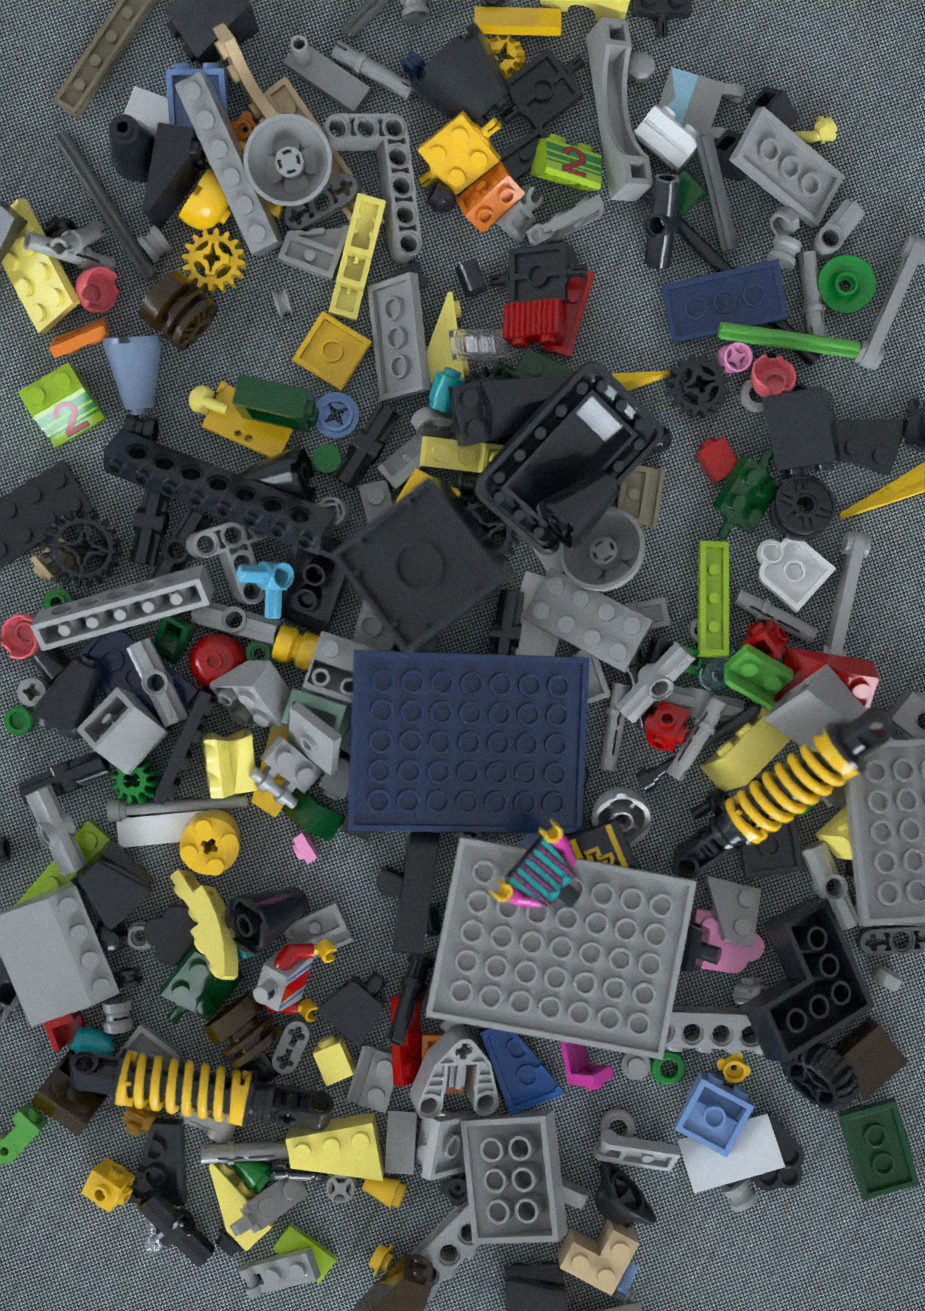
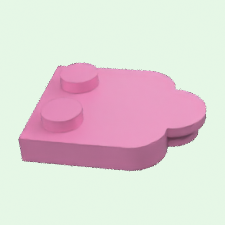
(733, 956)

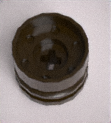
(178, 310)
(243, 1030)

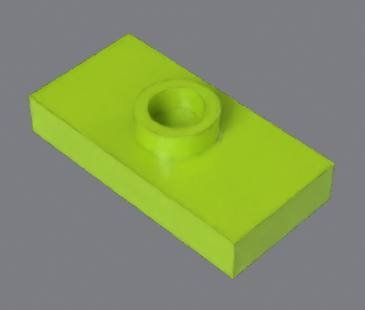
(296, 1239)

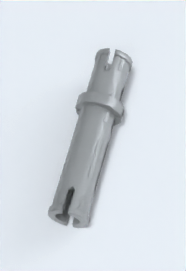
(371, 69)
(75, 240)
(38, 242)
(813, 306)
(765, 610)
(613, 729)
(694, 742)
(237, 1152)

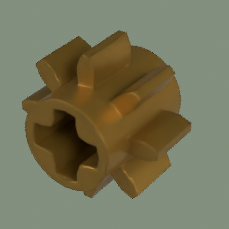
(139, 1119)

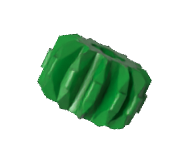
(139, 790)

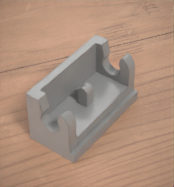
(402, 463)

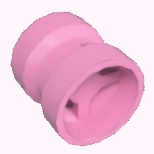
(740, 357)

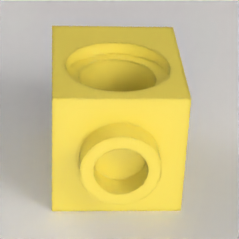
(333, 1059)

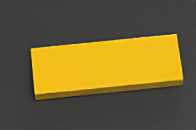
(518, 21)

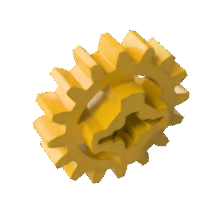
(202, 258)

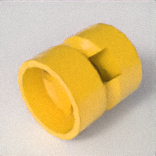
(294, 647)

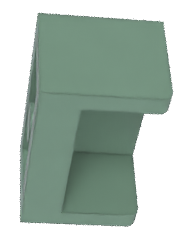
(331, 712)

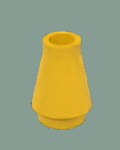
(388, 1191)

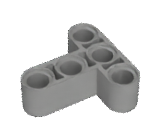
(228, 552)

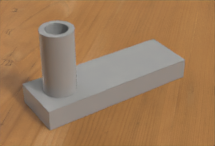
(325, 75)

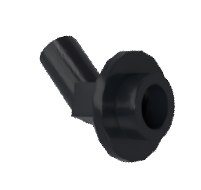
(712, 804)

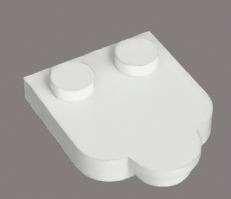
(792, 570)

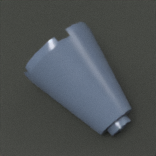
(135, 369)

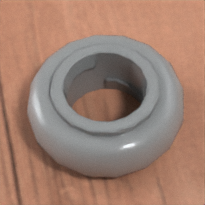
(746, 401)
(618, 1114)

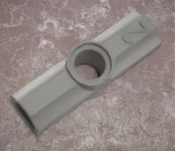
(252, 626)
(148, 664)
(655, 682)
(696, 700)
(56, 830)
(822, 869)

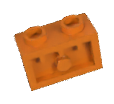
(489, 197)

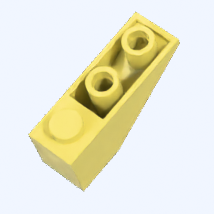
(439, 348)
(231, 1195)

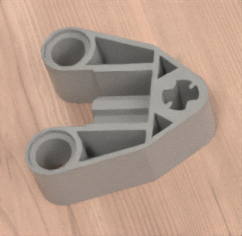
(458, 1051)

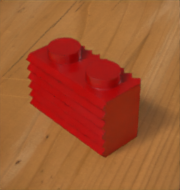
(534, 322)

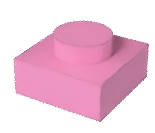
(304, 847)

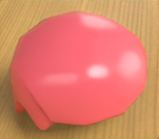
(97, 289)
(772, 376)
(19, 637)

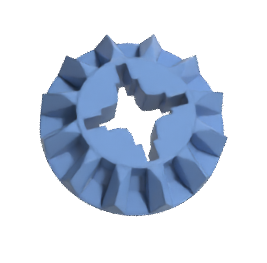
(339, 401)

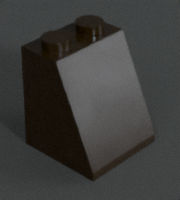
(402, 1287)

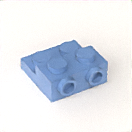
(181, 71)
(714, 1112)

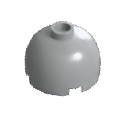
(628, 808)

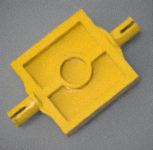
(459, 152)

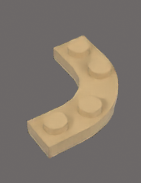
(240, 73)

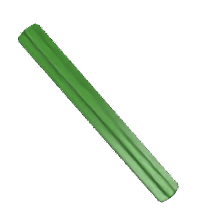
(788, 340)

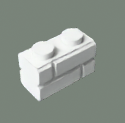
(667, 138)

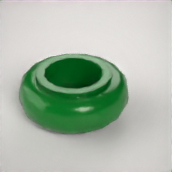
(673, 1078)

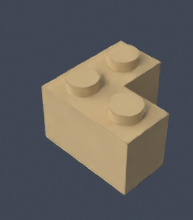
(599, 1261)

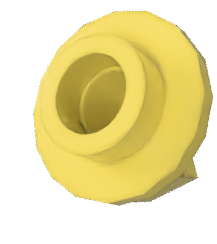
(823, 131)
(203, 398)

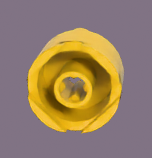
(210, 858)

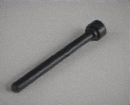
(650, 777)

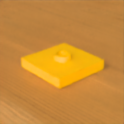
(332, 351)

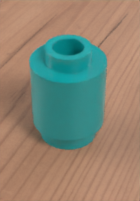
(439, 393)
(92, 1040)

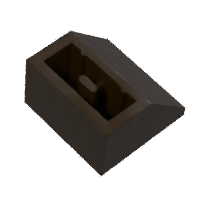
(63, 1102)

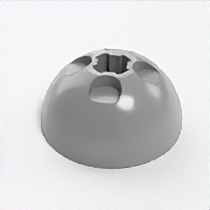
(273, 152)
(613, 537)

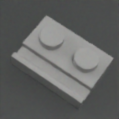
(319, 925)
(372, 1079)

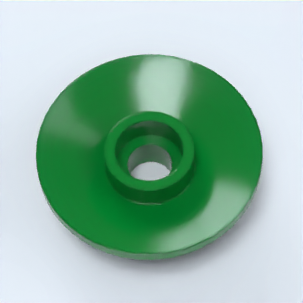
(857, 276)

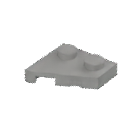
(735, 909)

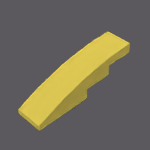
(357, 257)

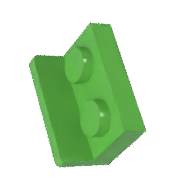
(756, 675)

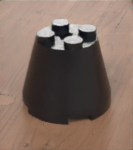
(464, 78)

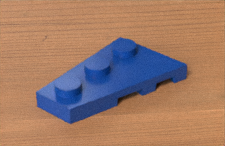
(519, 1070)

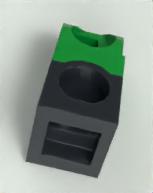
(659, 646)

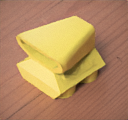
(229, 763)

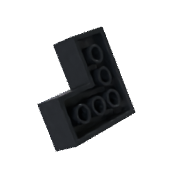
(820, 987)

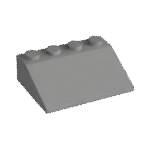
(54, 955)
(514, 1178)

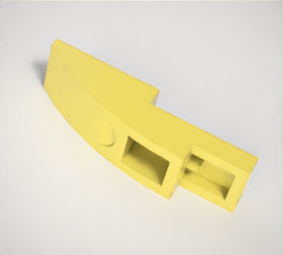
(447, 455)
(211, 933)

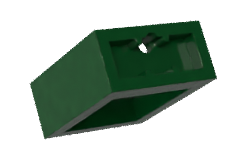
(275, 403)

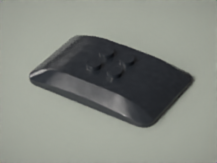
(574, 434)

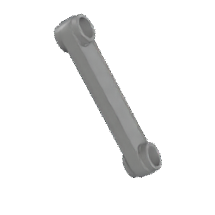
(870, 351)
(855, 547)

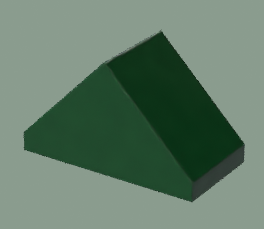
(691, 192)
(174, 637)
(314, 815)

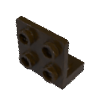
(870, 1055)

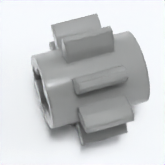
(747, 989)

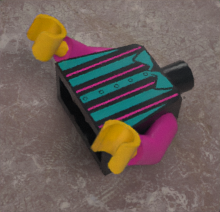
(542, 873)

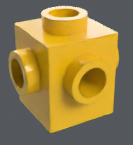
(108, 1185)

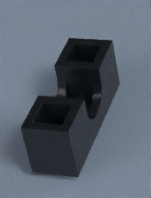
(774, 101)

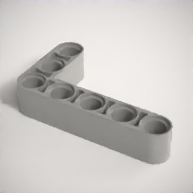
(390, 174)

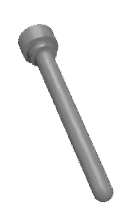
(120, 809)

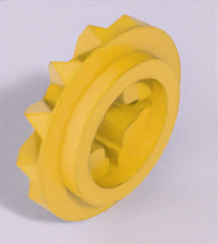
(514, 52)

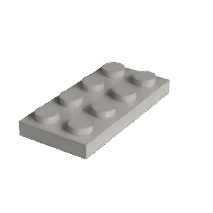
(786, 167)
(398, 337)
(588, 620)

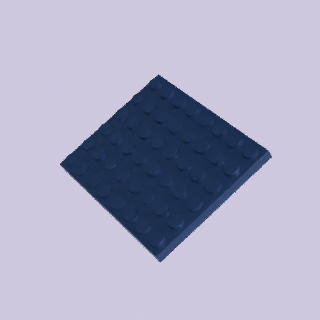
(467, 742)

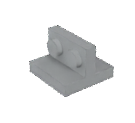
(441, 1145)

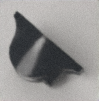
(621, 1198)

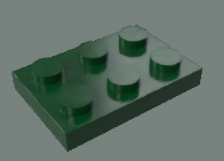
(878, 1148)

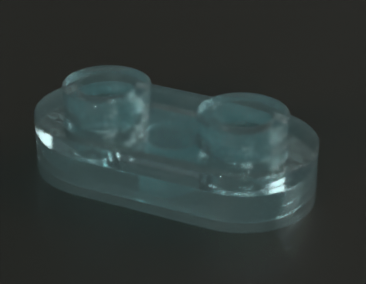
(707, 672)

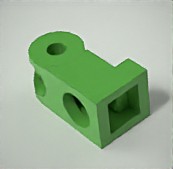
(28, 1125)

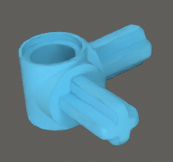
(272, 578)

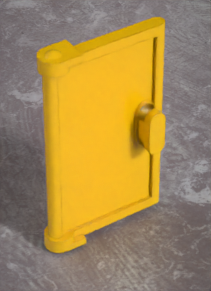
(265, 439)

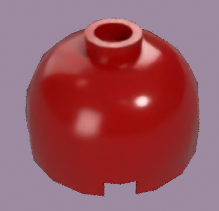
(215, 656)

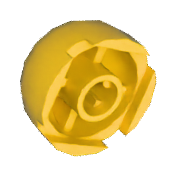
(206, 204)

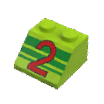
(567, 164)
(62, 404)

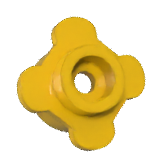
(733, 1075)
(381, 1259)

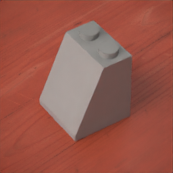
(813, 705)

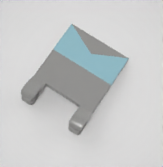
(697, 99)

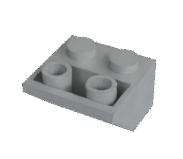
(333, 666)
(253, 694)
(122, 730)

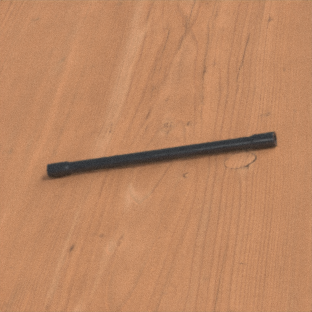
(719, 264)

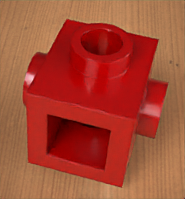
(767, 638)
(667, 726)

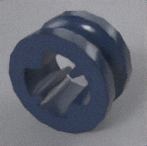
(413, 65)

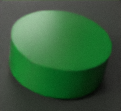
(327, 459)
(19, 720)

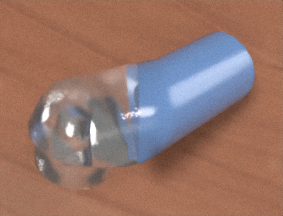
(622, 1291)

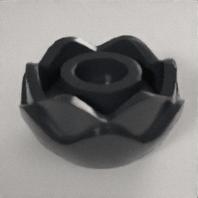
(112, 939)

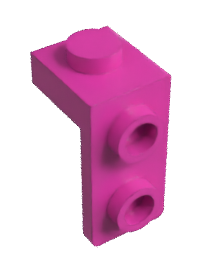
(579, 1070)

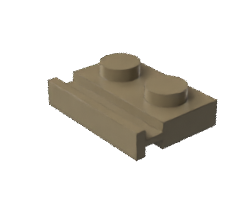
(641, 494)

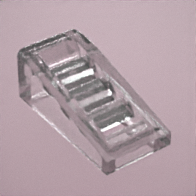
(491, 351)

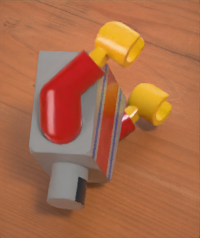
(286, 975)

